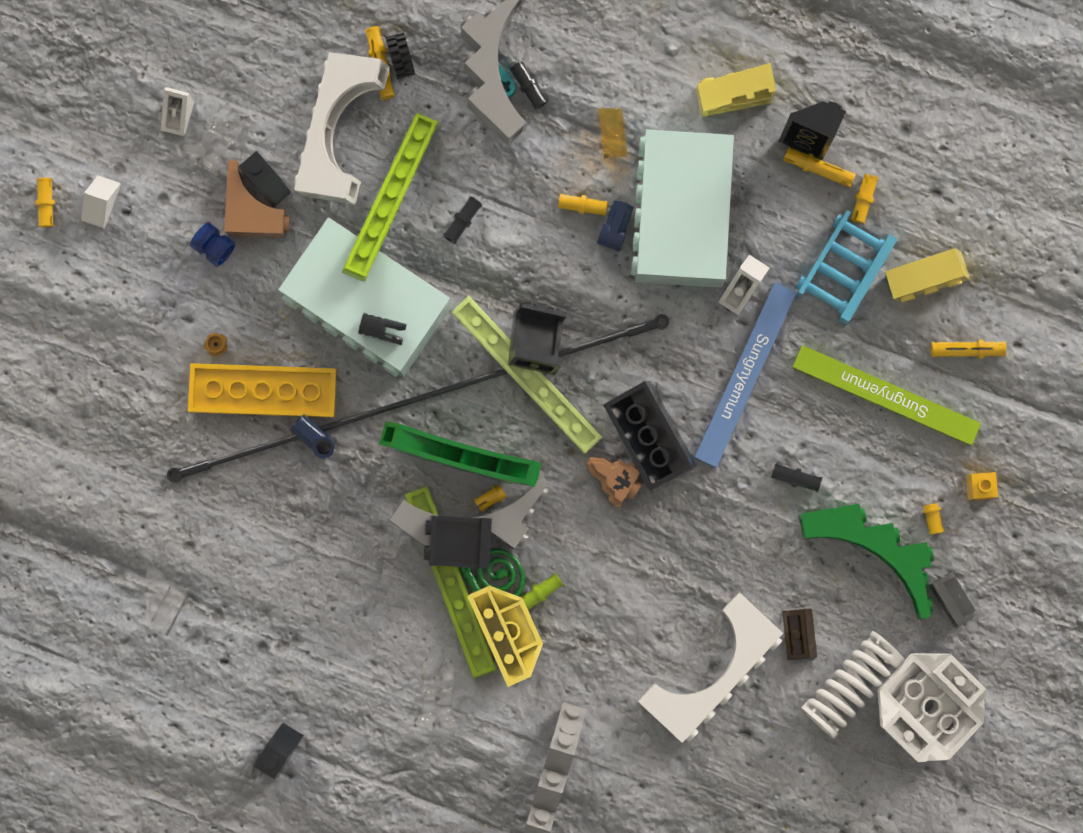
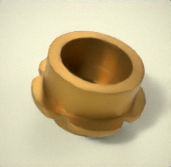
(213, 338)

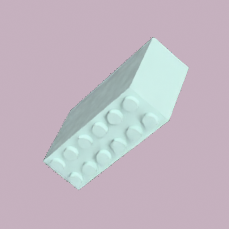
(683, 208)
(340, 300)

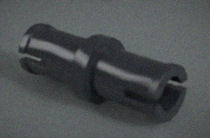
(528, 85)
(462, 220)
(796, 477)

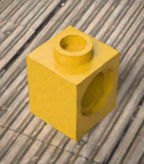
(981, 486)

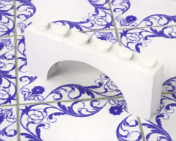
(342, 82)
(752, 639)

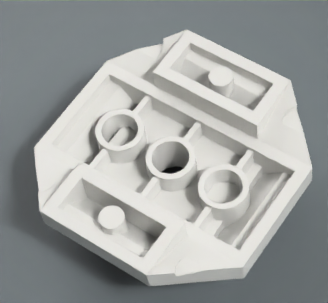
(955, 710)

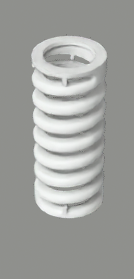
(813, 708)

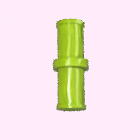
(542, 591)

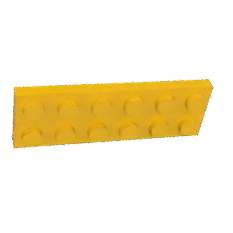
(262, 390)

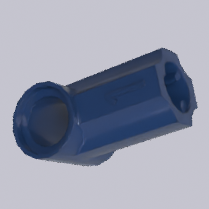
(613, 232)
(311, 434)

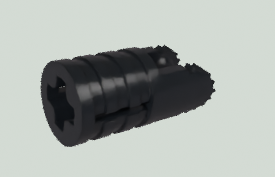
(376, 327)

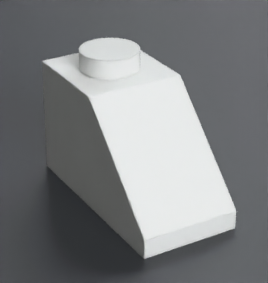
(743, 284)

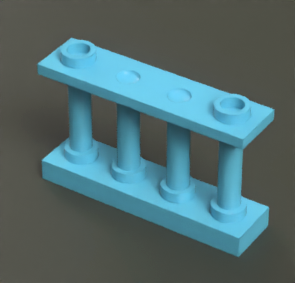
(857, 287)

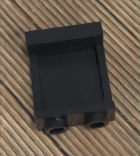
(536, 338)
(458, 541)

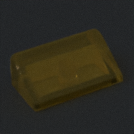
(612, 132)

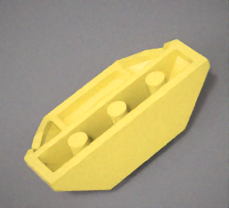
(508, 632)

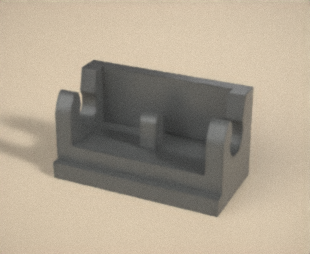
(953, 599)

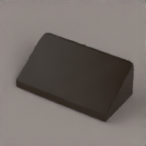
(799, 634)

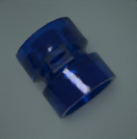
(209, 242)

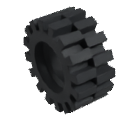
(400, 55)

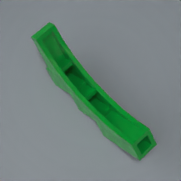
(459, 455)
(907, 561)

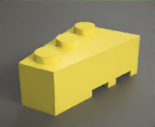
(736, 91)
(927, 275)

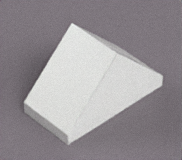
(176, 111)
(99, 201)

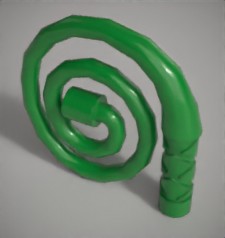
(500, 574)

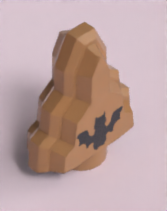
(616, 478)

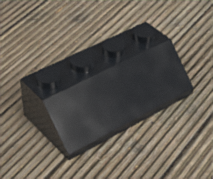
(813, 128)
(649, 435)

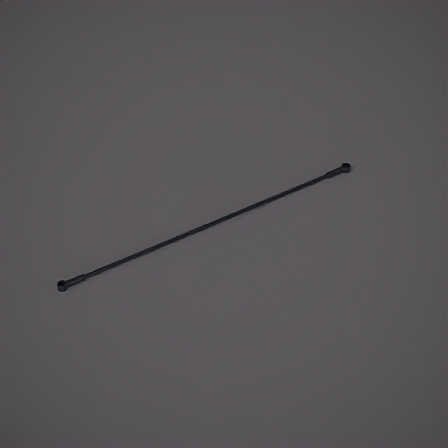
(206, 465)

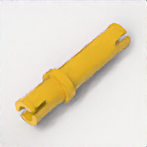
(378, 51)
(817, 166)
(938, 349)

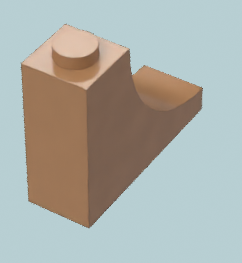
(248, 216)

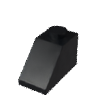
(264, 179)
(278, 751)

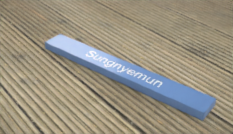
(745, 375)

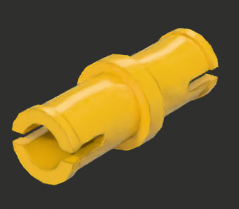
(864, 198)
(45, 202)
(583, 205)

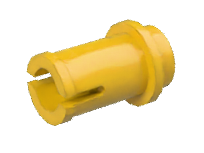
(491, 497)
(933, 518)

